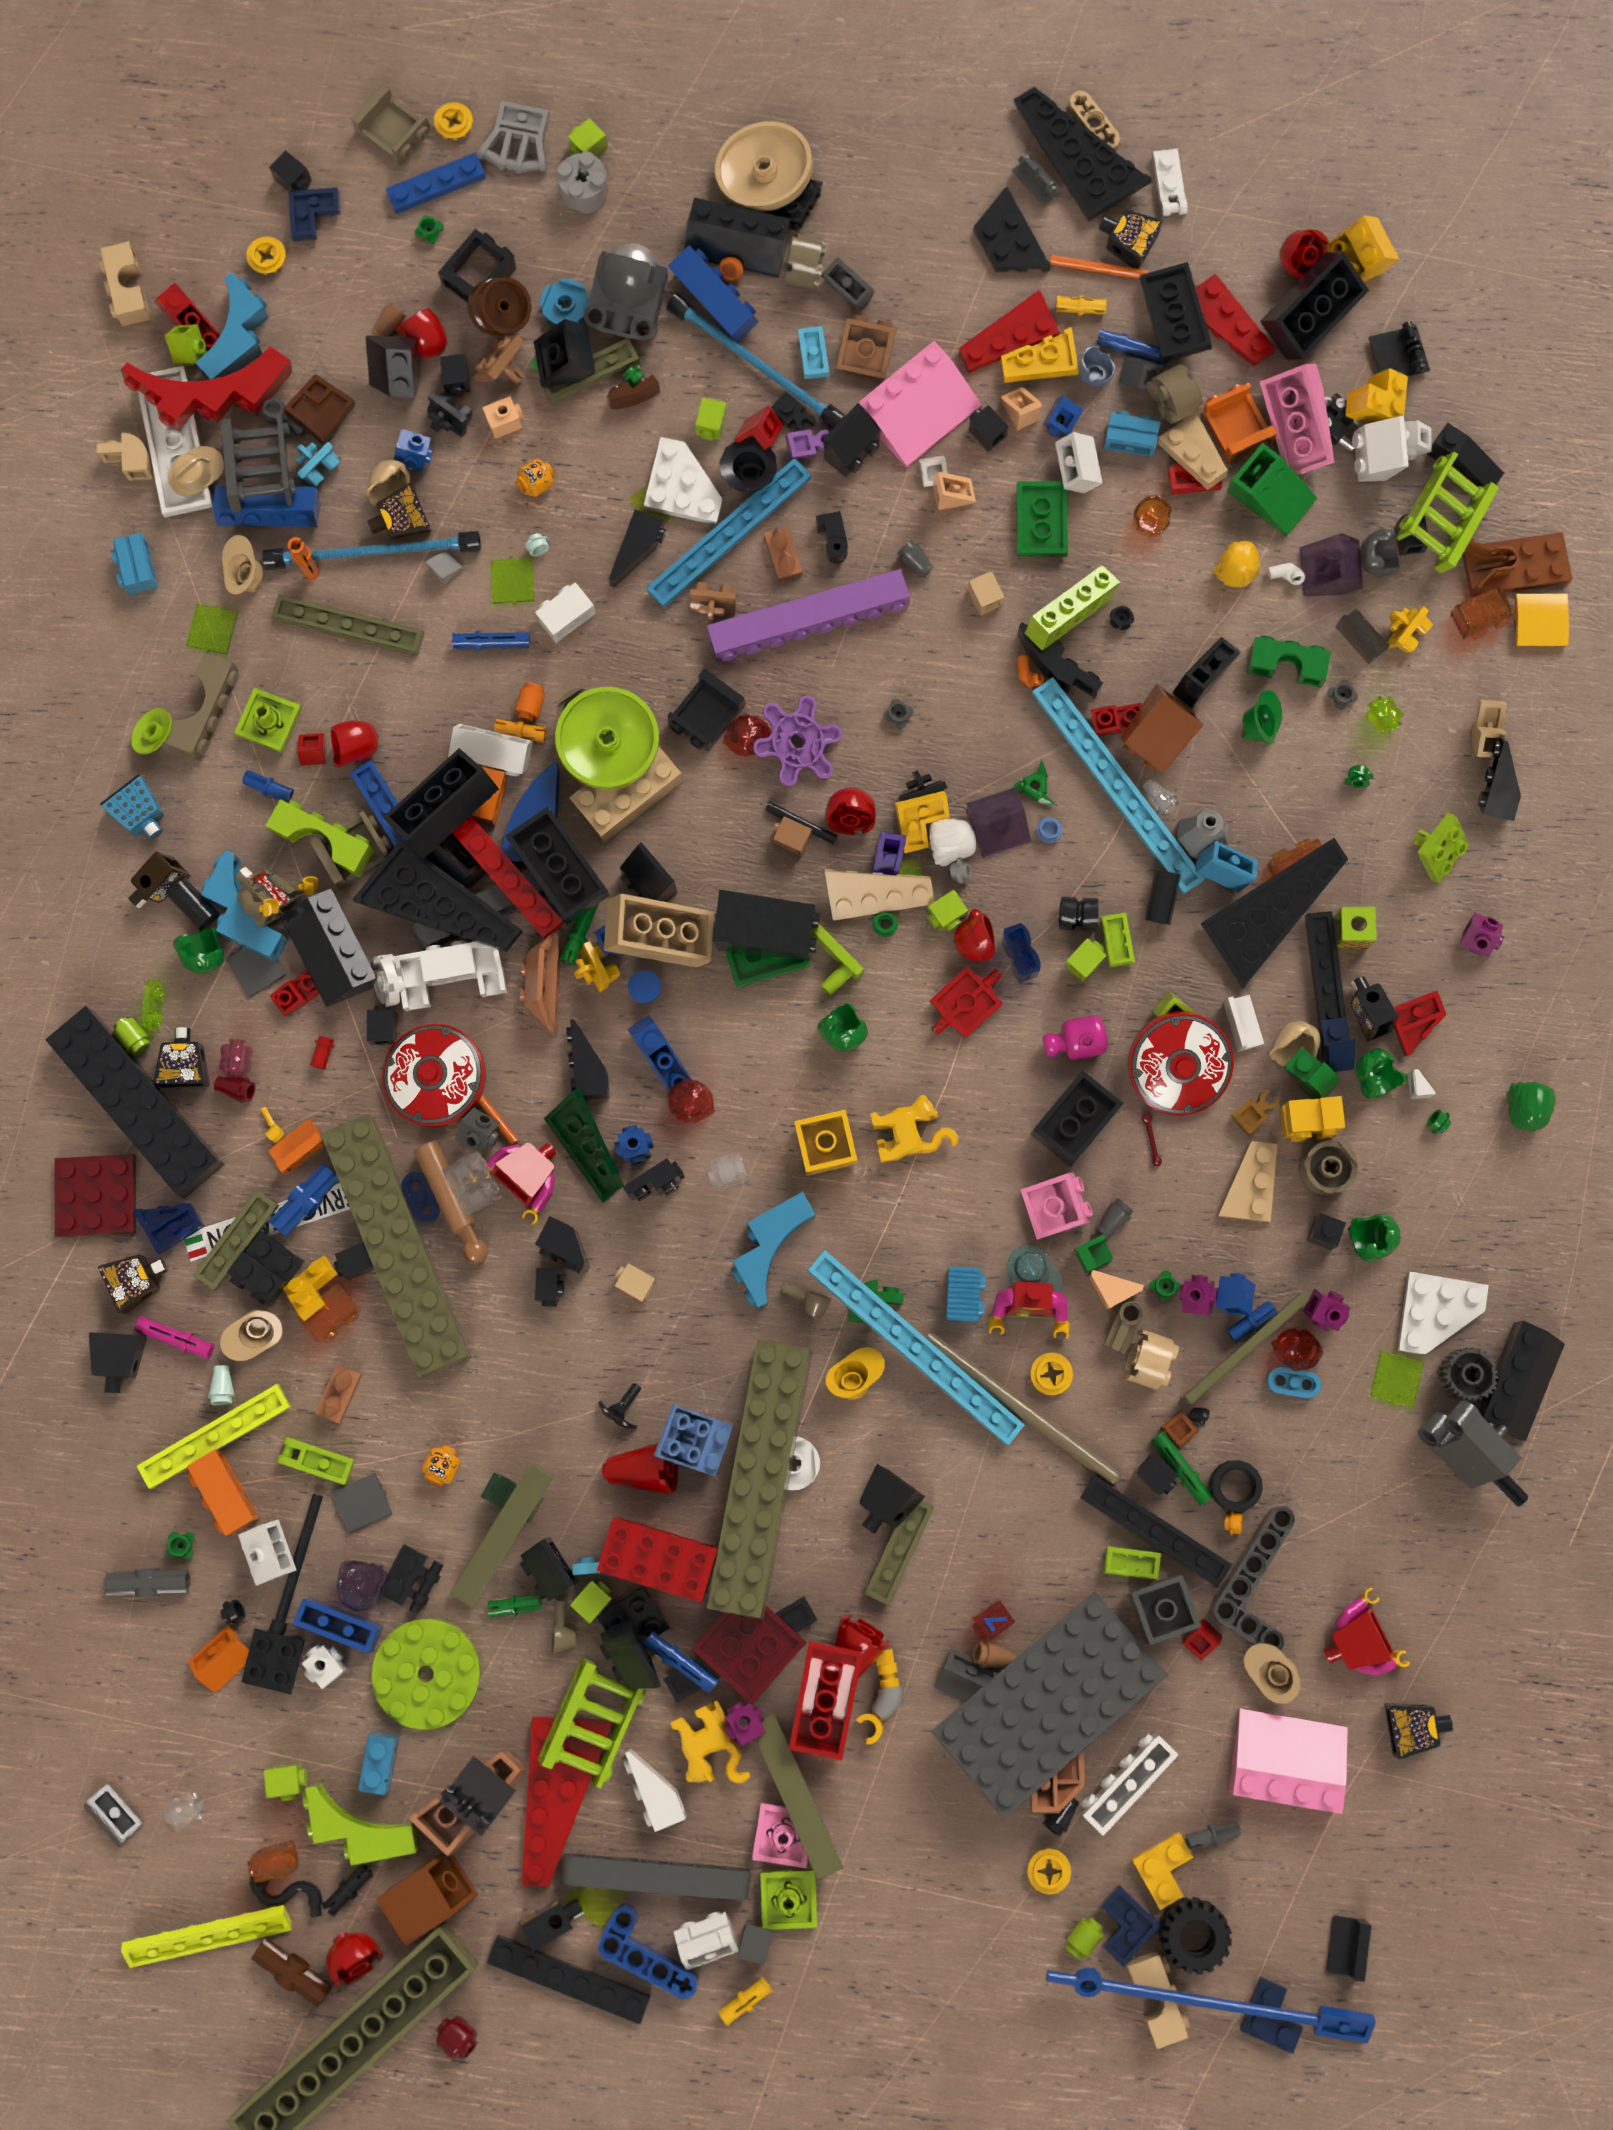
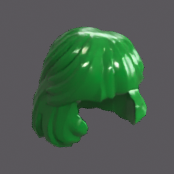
(200, 951)
(843, 1028)
(1377, 1073)
(1530, 1105)
(1374, 1236)

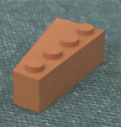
(444, 1826)

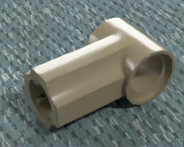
(1122, 1329)

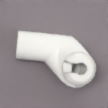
(1288, 572)

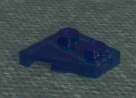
(169, 1225)

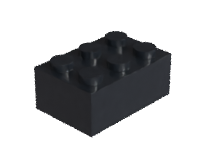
(1076, 1118)

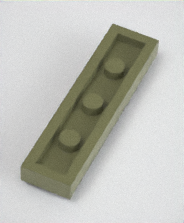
(606, 362)
(236, 1239)
(898, 1554)

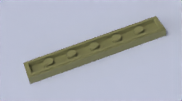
(348, 625)
(1245, 1348)
(502, 1534)
(798, 1799)

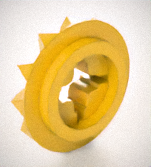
(450, 112)
(264, 246)
(1061, 1381)
(1058, 1880)

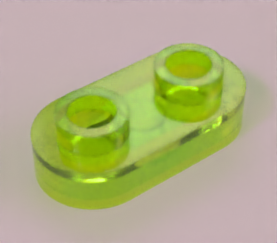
(151, 1014)

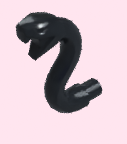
(311, 1890)

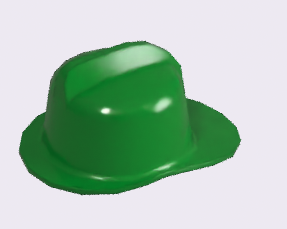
(1263, 719)

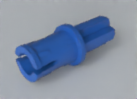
(267, 786)
(1252, 1322)

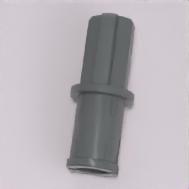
(1212, 1835)

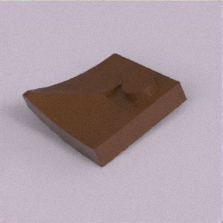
(319, 408)

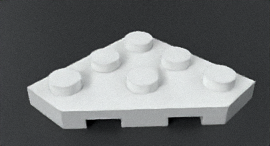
(681, 486)
(1436, 1310)

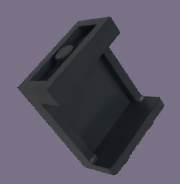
(706, 711)

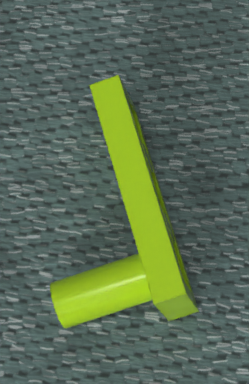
(848, 965)

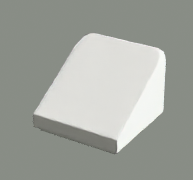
(930, 466)
(1418, 1086)

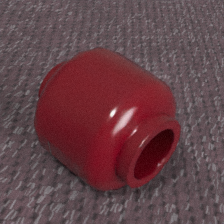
(456, 2038)

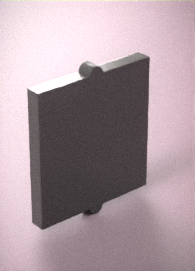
(254, 970)
(361, 1502)

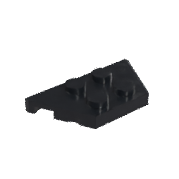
(1008, 237)

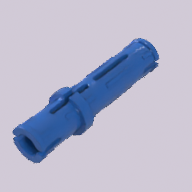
(1132, 346)
(490, 640)
(672, 1656)

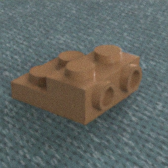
(866, 347)

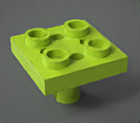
(259, 717)
(1441, 847)
(775, 1914)

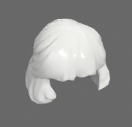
(951, 840)

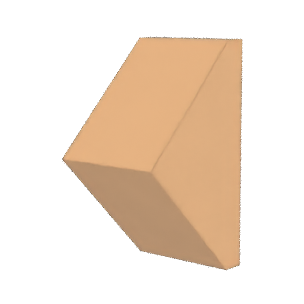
(1021, 407)
(952, 491)
(1113, 1289)

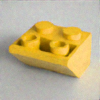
(1366, 247)

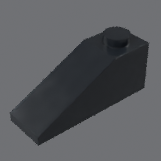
(1471, 459)
(639, 542)
(1206, 672)

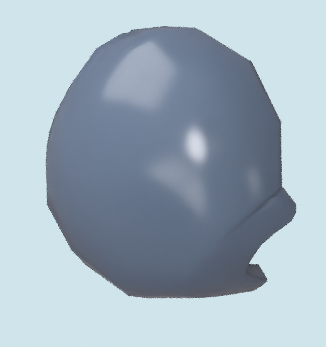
(1095, 367)

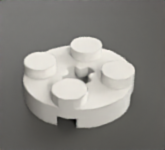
(387, 982)
(809, 1465)

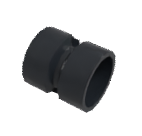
(1078, 913)

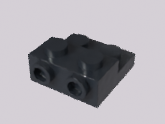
(662, 1177)
(264, 1268)

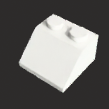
(1380, 449)

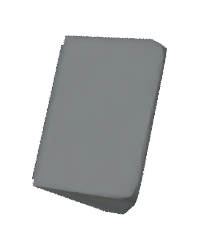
(444, 566)

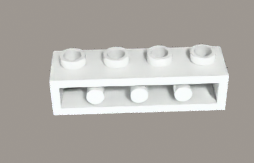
(1128, 1783)

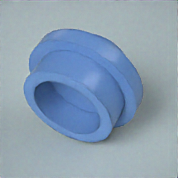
(1049, 830)

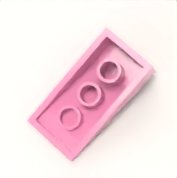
(1299, 417)

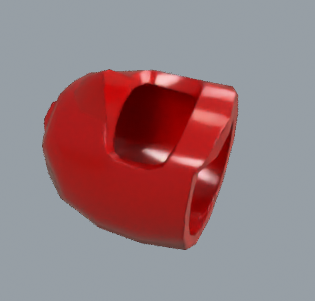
(427, 330)
(353, 742)

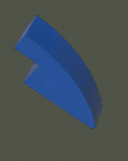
(539, 795)

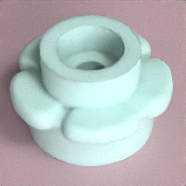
(537, 544)

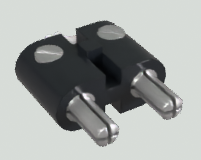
(1339, 421)

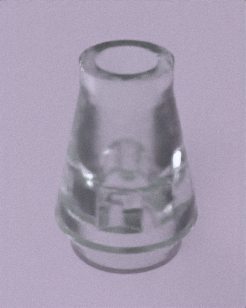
(1160, 797)

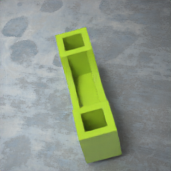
(293, 823)

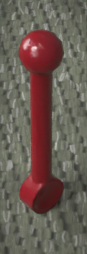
(1147, 1118)

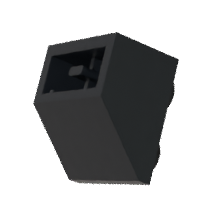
(562, 1242)

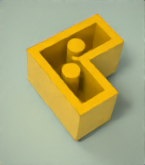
(1379, 399)

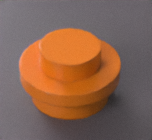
(731, 269)

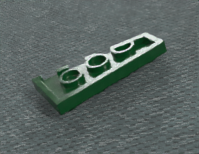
(581, 1138)

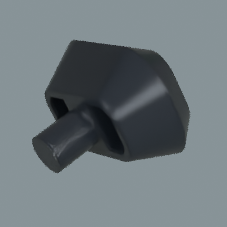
(1200, 1415)

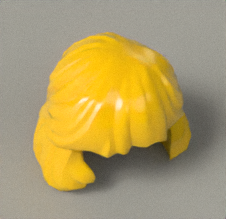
(1238, 564)

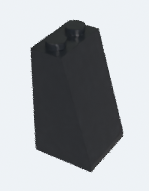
(765, 926)

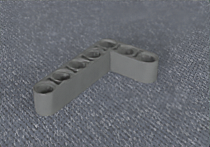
(1251, 1579)

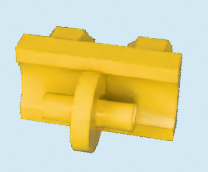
(1403, 626)
(592, 968)

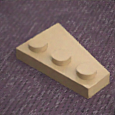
(1194, 451)
(1253, 1186)

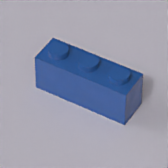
(338, 1624)

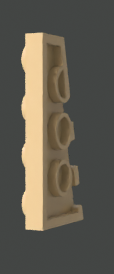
(866, 894)

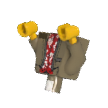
(269, 896)

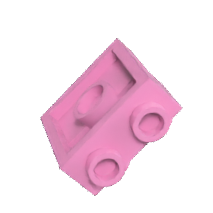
(1056, 1205)

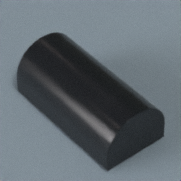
(1162, 897)
(192, 903)

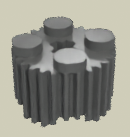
(1482, 1373)

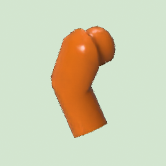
(1027, 676)

